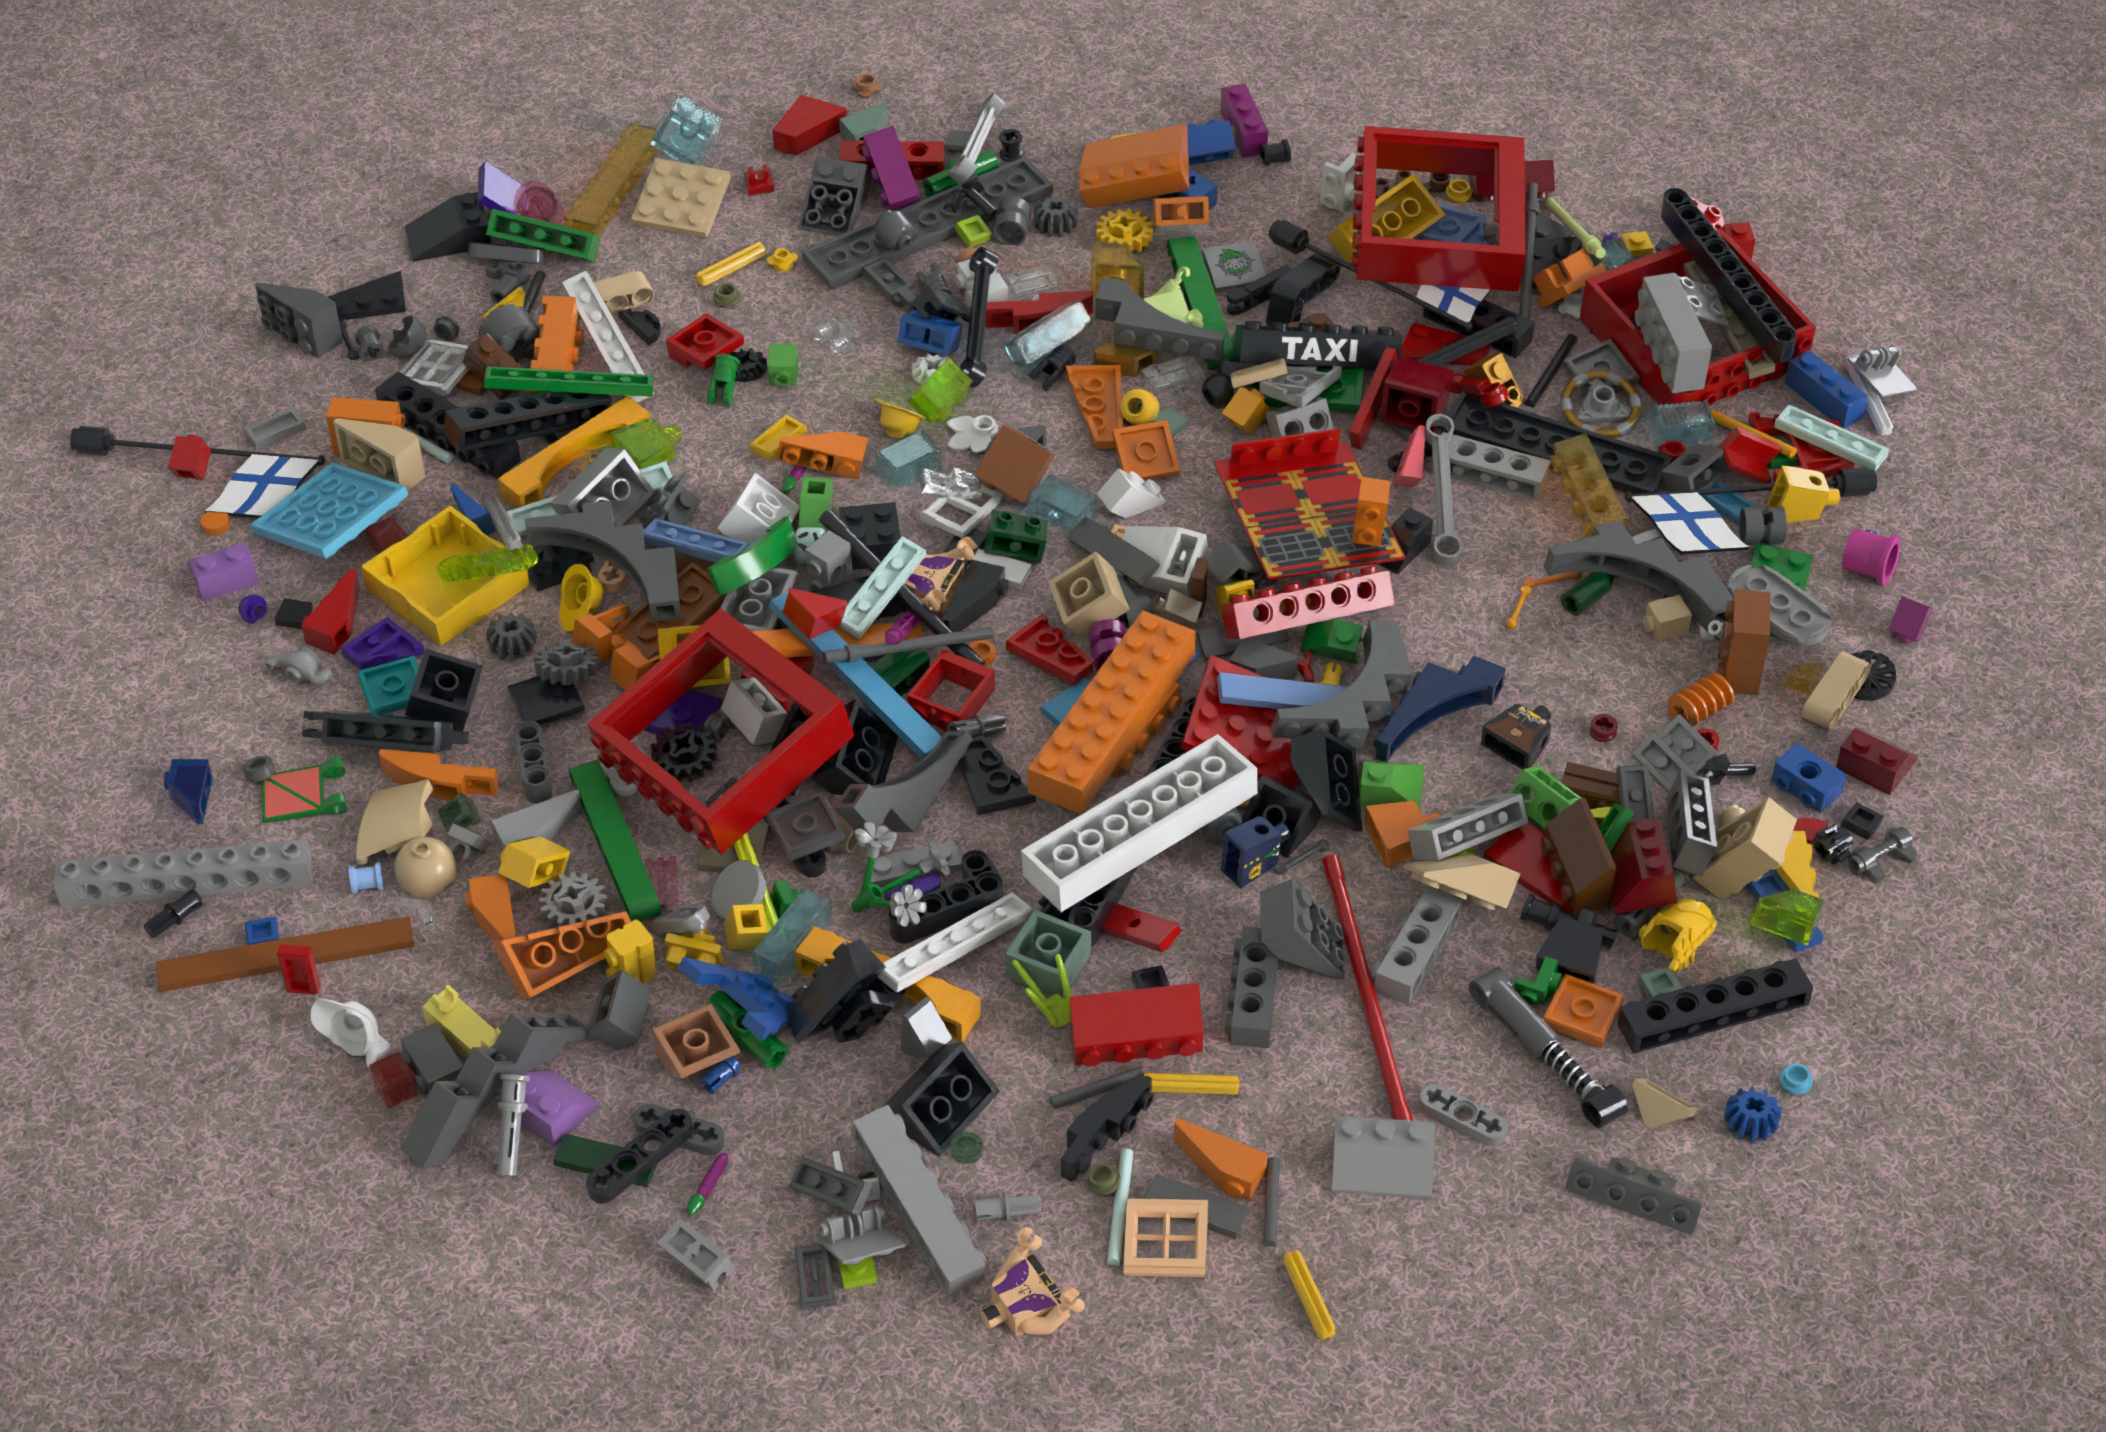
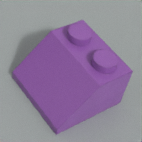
(223, 571)
(554, 1106)

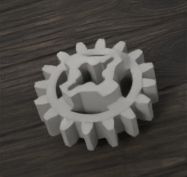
(572, 900)

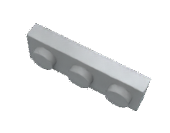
(894, 865)

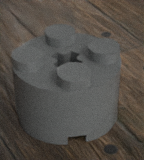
(512, 330)

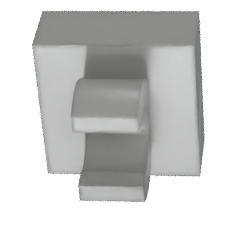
(468, 840)

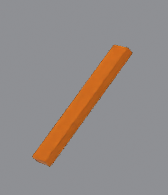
(790, 645)

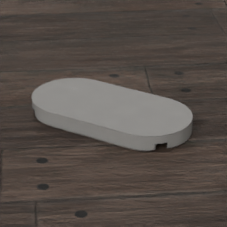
(1793, 613)

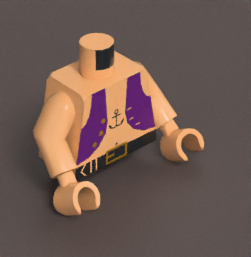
(940, 576)
(1027, 1295)

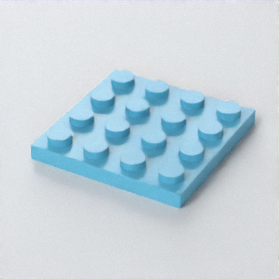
(329, 510)

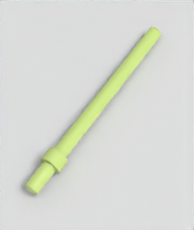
(1589, 242)

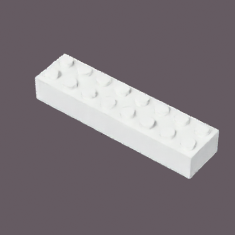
(1139, 822)

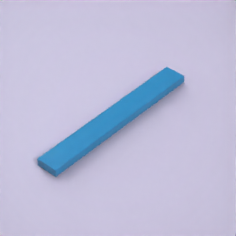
(869, 688)

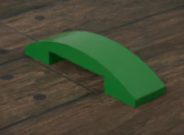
(754, 560)

